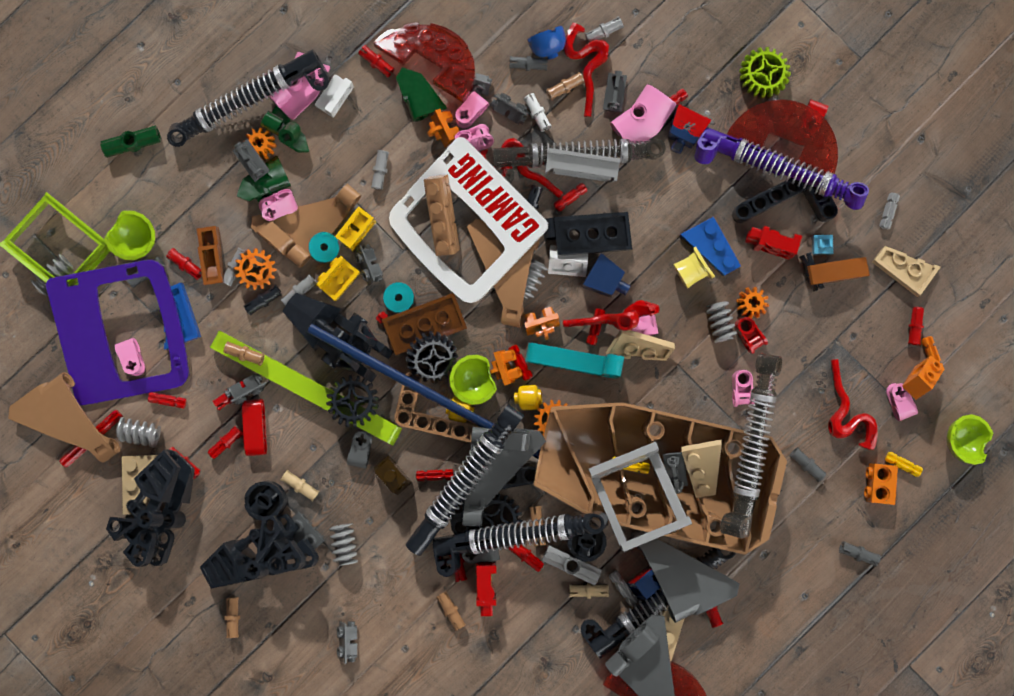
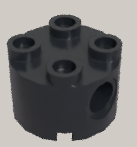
(265, 499)
(587, 546)

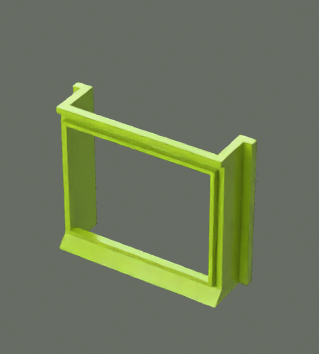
(90, 263)

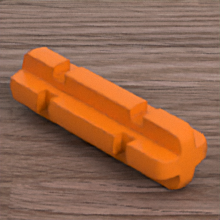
(931, 350)

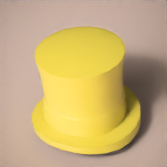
(693, 269)

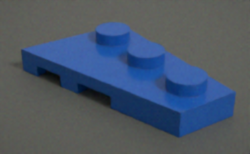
(712, 246)
(186, 315)

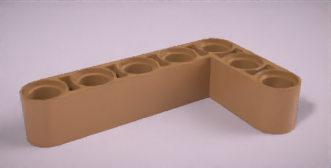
(432, 420)

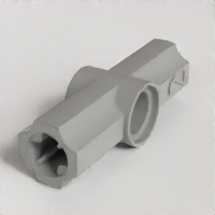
(583, 570)

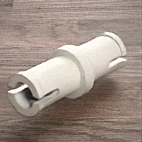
(537, 112)

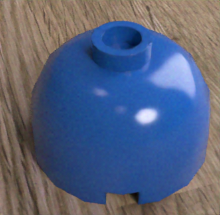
(548, 43)

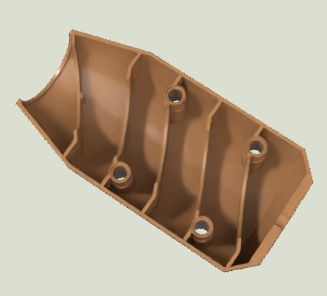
(595, 433)

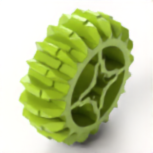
(763, 58)

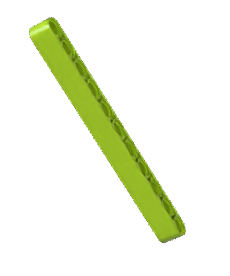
(307, 389)

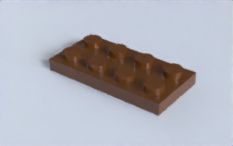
(436, 316)

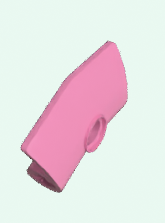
(298, 96)
(655, 109)

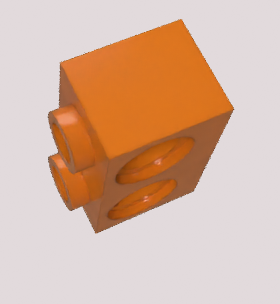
(886, 484)

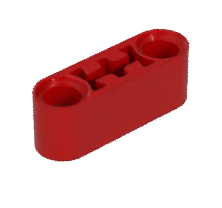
(254, 427)

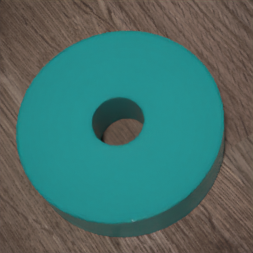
(332, 247)
(398, 289)

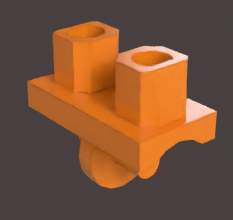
(440, 127)
(543, 325)
(502, 367)

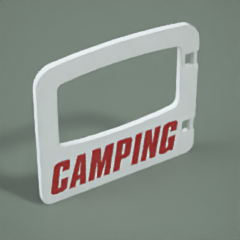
(493, 200)

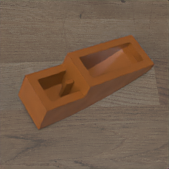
(210, 255)
(838, 271)

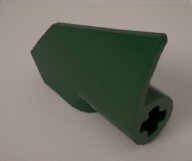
(418, 94)
(286, 130)
(271, 182)

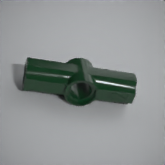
(119, 144)

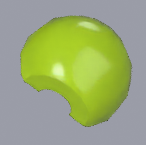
(131, 236)
(472, 380)
(968, 438)

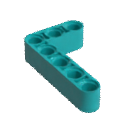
(604, 366)

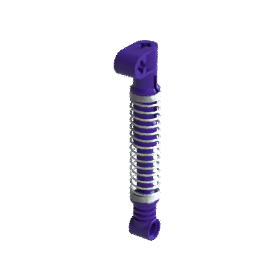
(743, 151)

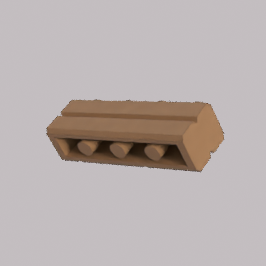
(441, 215)

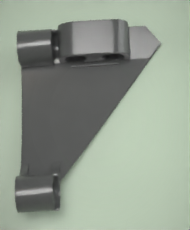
(517, 451)
(686, 582)
(645, 659)

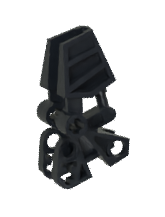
(306, 311)
(162, 480)
(237, 563)

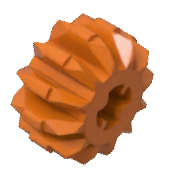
(265, 138)
(757, 298)

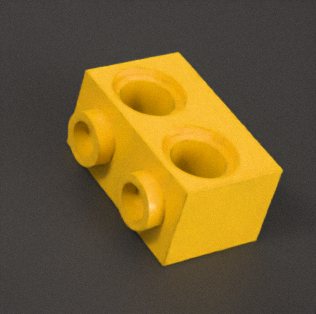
(355, 229)

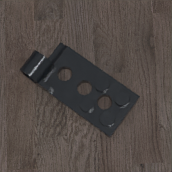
(560, 227)

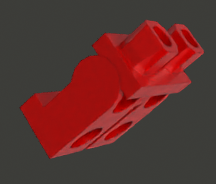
(773, 242)
(485, 588)

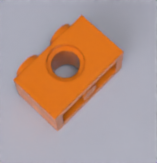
(923, 377)

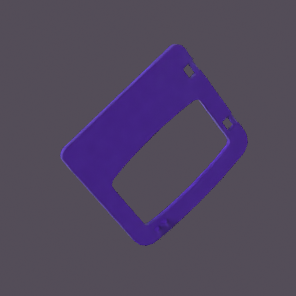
(85, 340)

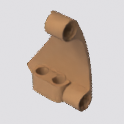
(293, 231)
(513, 284)
(57, 413)

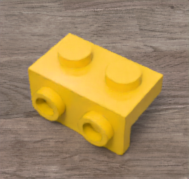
(337, 278)

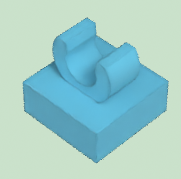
(822, 244)

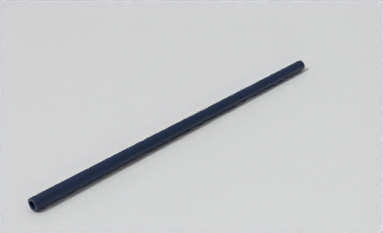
(401, 378)

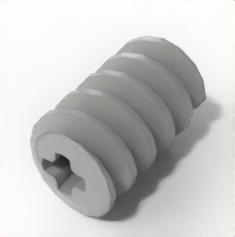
(60, 268)
(534, 272)
(721, 320)
(137, 433)
(343, 544)

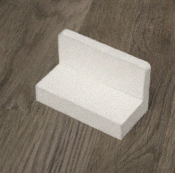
(334, 95)
(567, 264)

